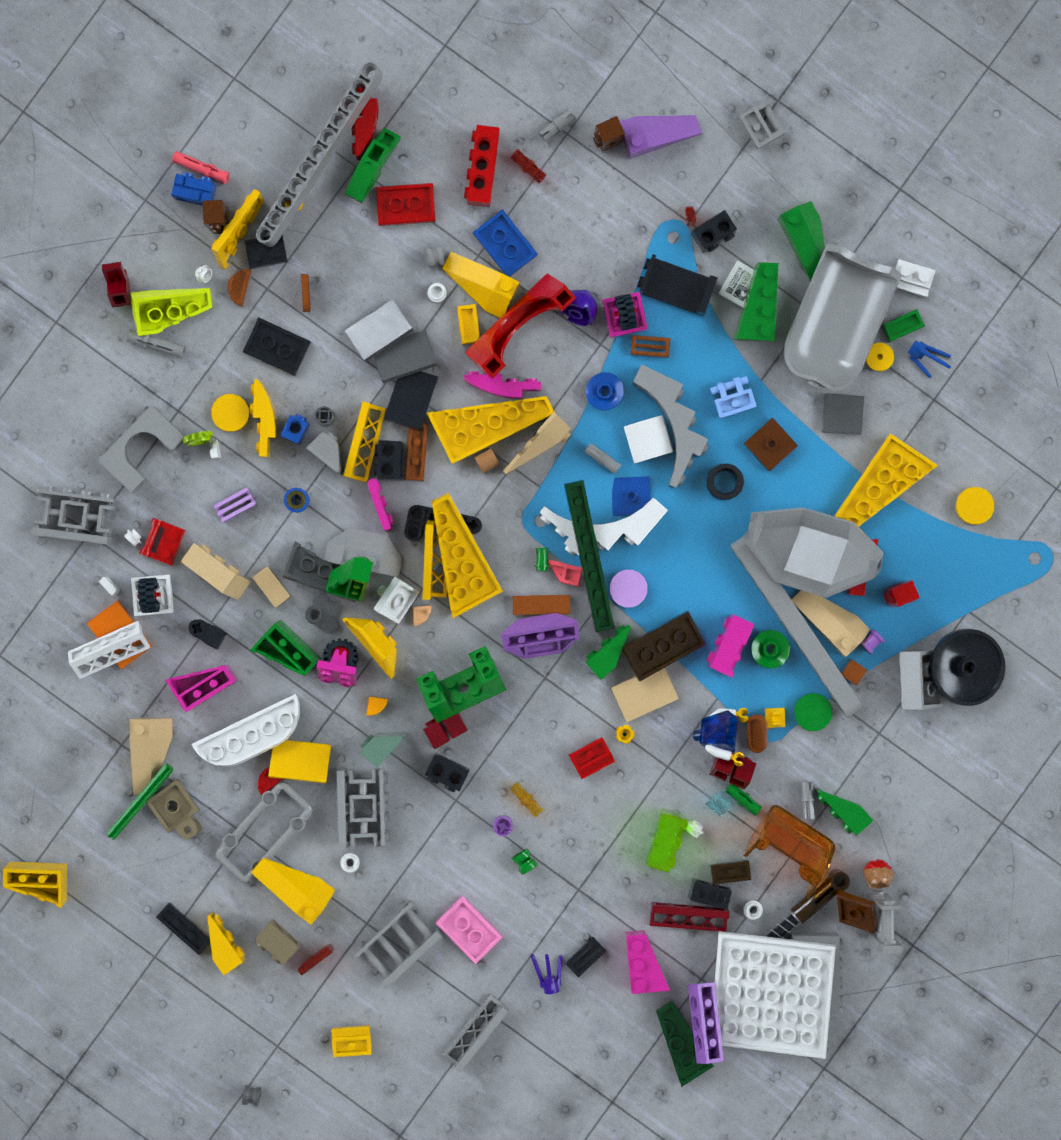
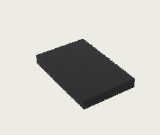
(276, 346)
(411, 399)

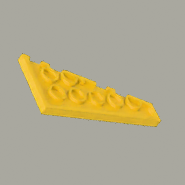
(480, 426)
(885, 478)
(464, 566)

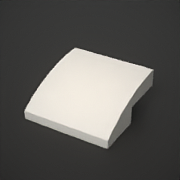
(648, 439)

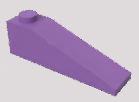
(652, 133)

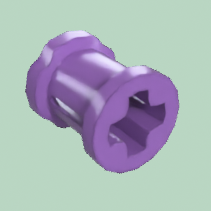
(872, 641)

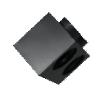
(711, 227)
(394, 460)
(449, 767)
(709, 894)

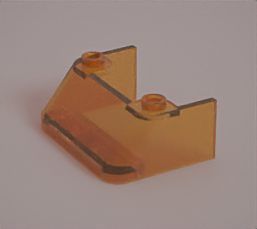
(796, 841)

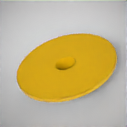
(880, 357)

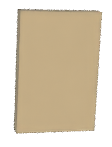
(642, 697)

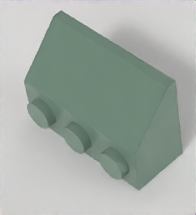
(379, 747)

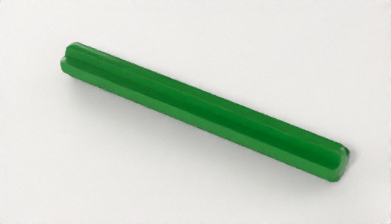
(140, 801)

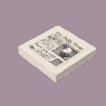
(737, 284)

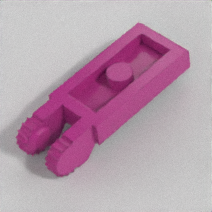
(380, 504)

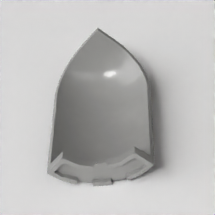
(839, 318)

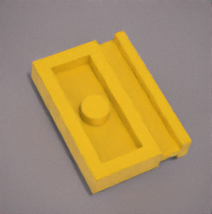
(351, 1041)

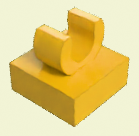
(775, 717)

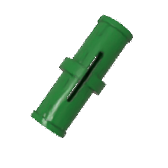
(743, 799)

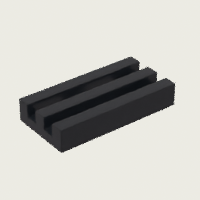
(597, 946)

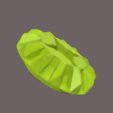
(198, 438)

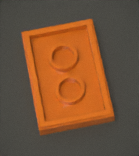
(111, 620)

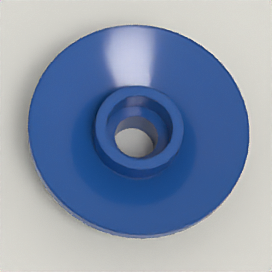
(601, 382)

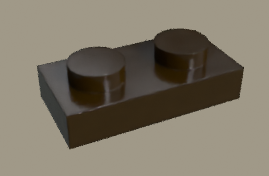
(730, 872)

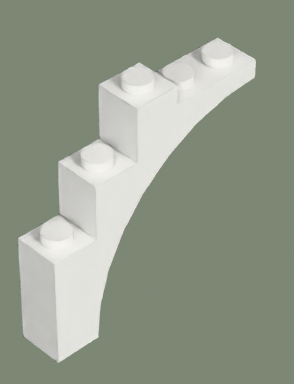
(634, 527)

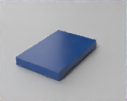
(505, 243)

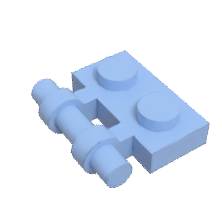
(733, 403)

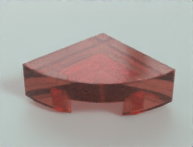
(690, 215)

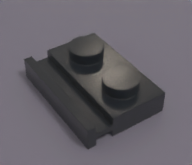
(263, 256)

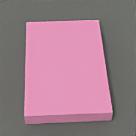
(469, 929)

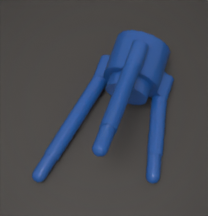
(920, 349)

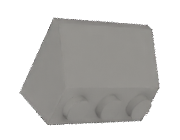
(916, 682)

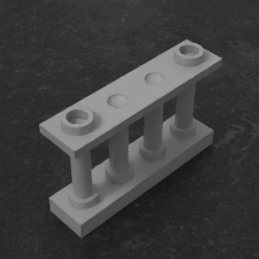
(884, 936)
(416, 949)

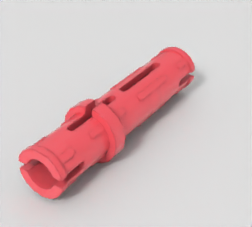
(208, 170)

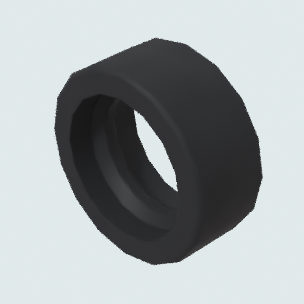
(739, 481)

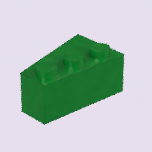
(350, 579)

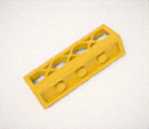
(357, 441)
(429, 555)

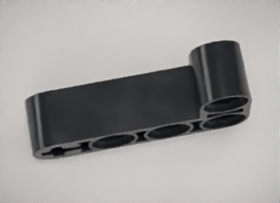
(426, 515)

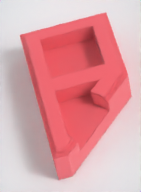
(566, 573)

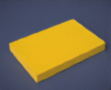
(300, 761)

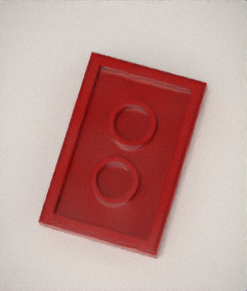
(405, 204)

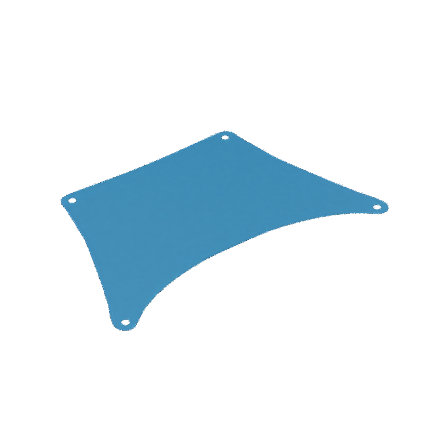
(689, 549)

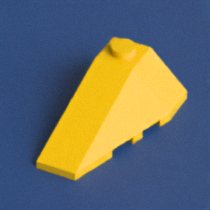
(484, 285)

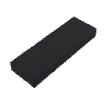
(184, 928)

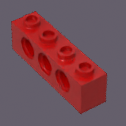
(481, 135)

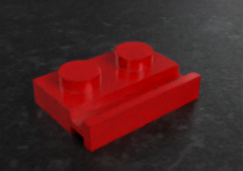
(591, 758)

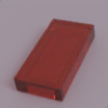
(315, 959)

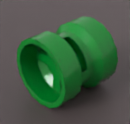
(526, 865)

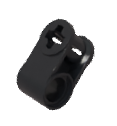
(209, 635)

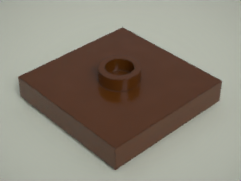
(770, 444)
(857, 911)

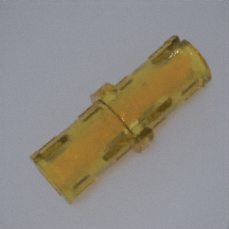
(526, 799)

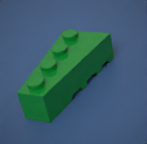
(759, 310)

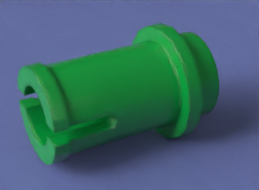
(542, 559)

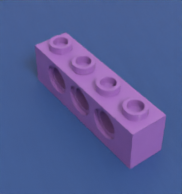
(705, 1023)

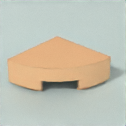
(421, 614)

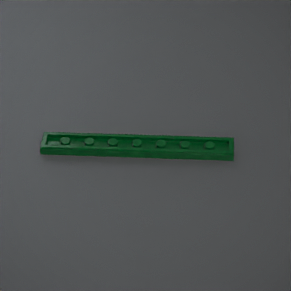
(589, 555)

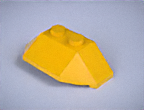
(376, 642)

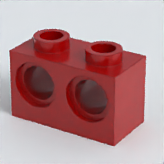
(901, 593)

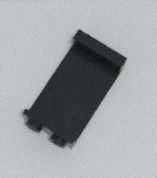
(676, 286)

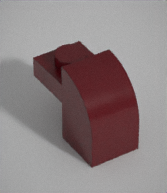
(117, 284)

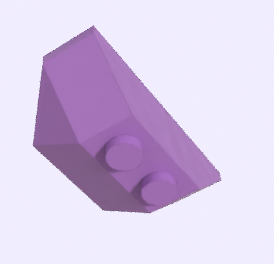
(540, 635)

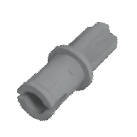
(602, 458)
(808, 800)

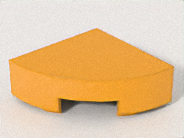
(376, 705)

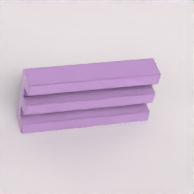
(220, 512)

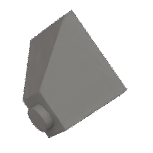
(327, 450)

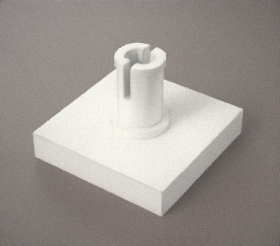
(395, 599)

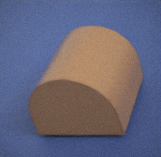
(487, 461)

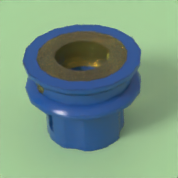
(292, 494)

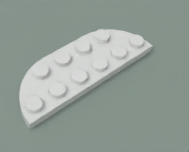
(251, 735)

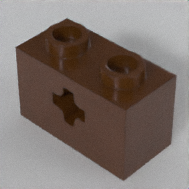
(609, 134)
(215, 215)

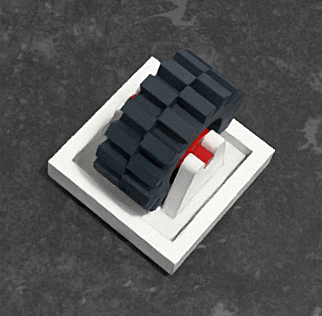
(152, 595)

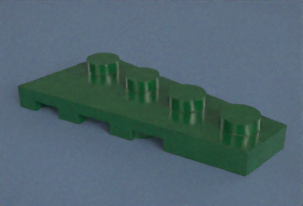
(680, 1043)

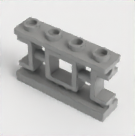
(72, 531)
(347, 808)

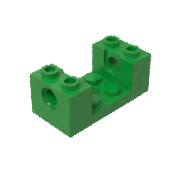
(444, 696)

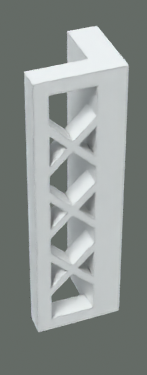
(105, 647)

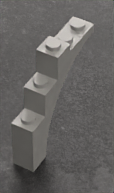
(687, 443)

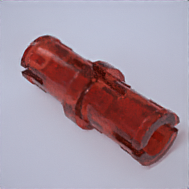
(528, 166)

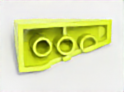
(162, 308)

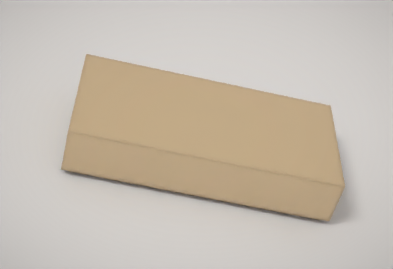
(271, 586)

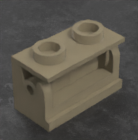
(277, 942)

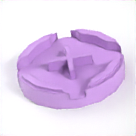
(628, 588)

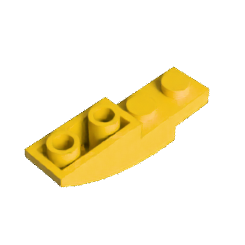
(263, 409)

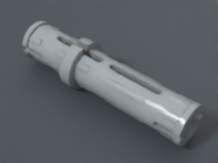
(156, 343)

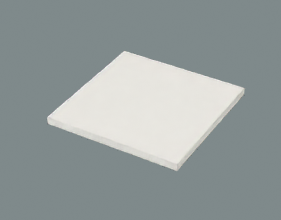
(774, 993)

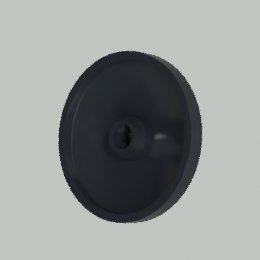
(967, 667)

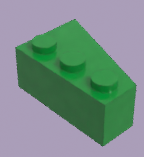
(287, 649)

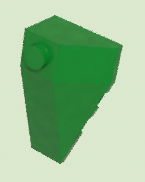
(805, 235)

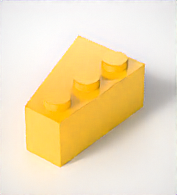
(38, 879)

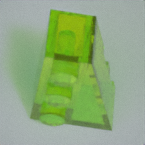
(666, 840)

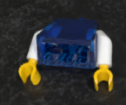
(720, 732)

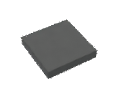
(843, 413)

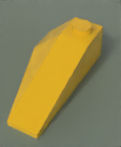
(299, 891)

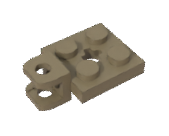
(178, 819)

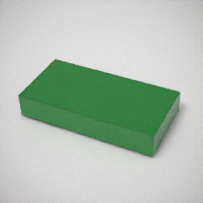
(903, 325)

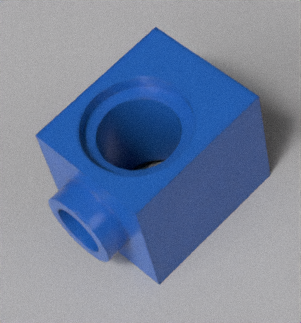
(295, 437)

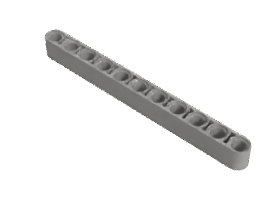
(319, 145)
(799, 630)

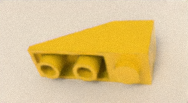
(224, 950)

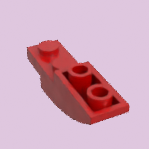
(365, 127)

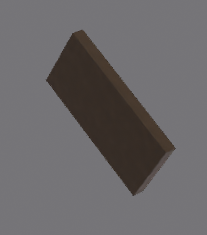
(663, 646)

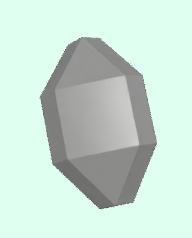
(812, 550)

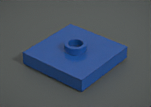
(630, 495)

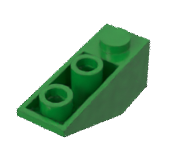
(606, 658)
(852, 814)

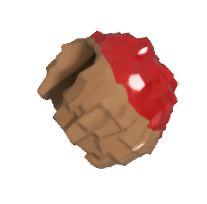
(878, 874)

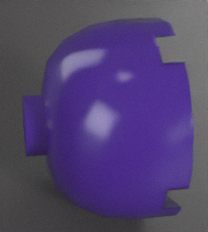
(582, 309)

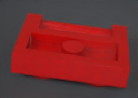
(168, 544)

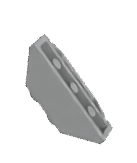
(366, 544)

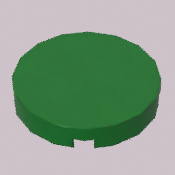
(813, 712)

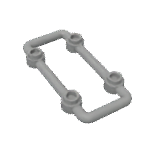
(268, 798)

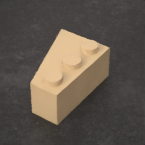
(215, 571)

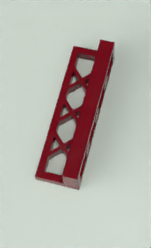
(691, 911)

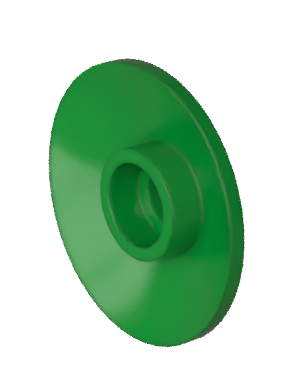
(780, 649)

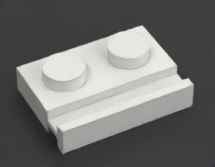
(914, 278)

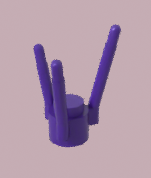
(550, 982)

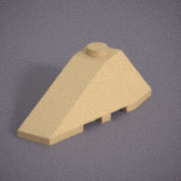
(148, 748)

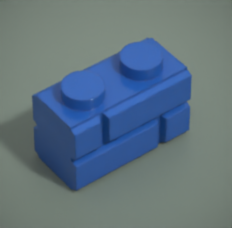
(193, 189)

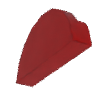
(266, 783)

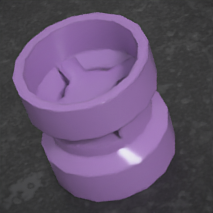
(502, 825)

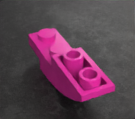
(509, 389)

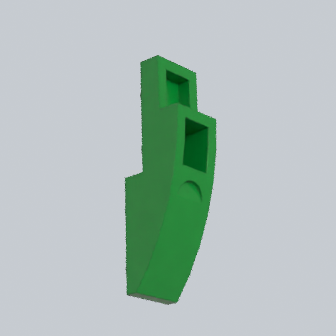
(371, 164)

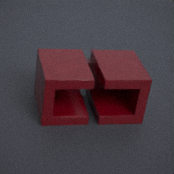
(437, 733)
(740, 776)

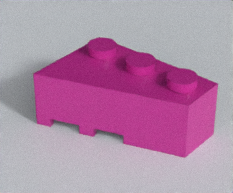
(730, 645)
(200, 686)
(644, 969)

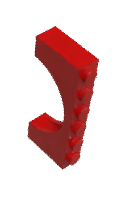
(542, 297)

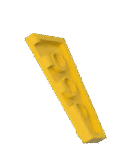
(236, 229)

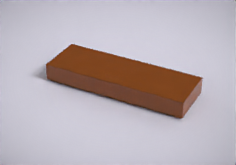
(416, 454)
(541, 604)

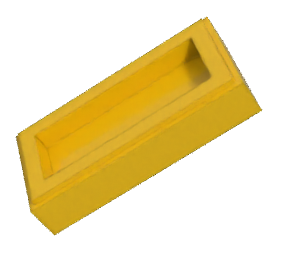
(468, 324)

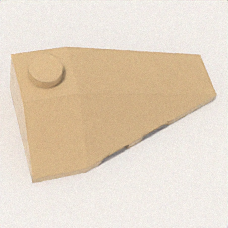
(548, 436)
(835, 623)

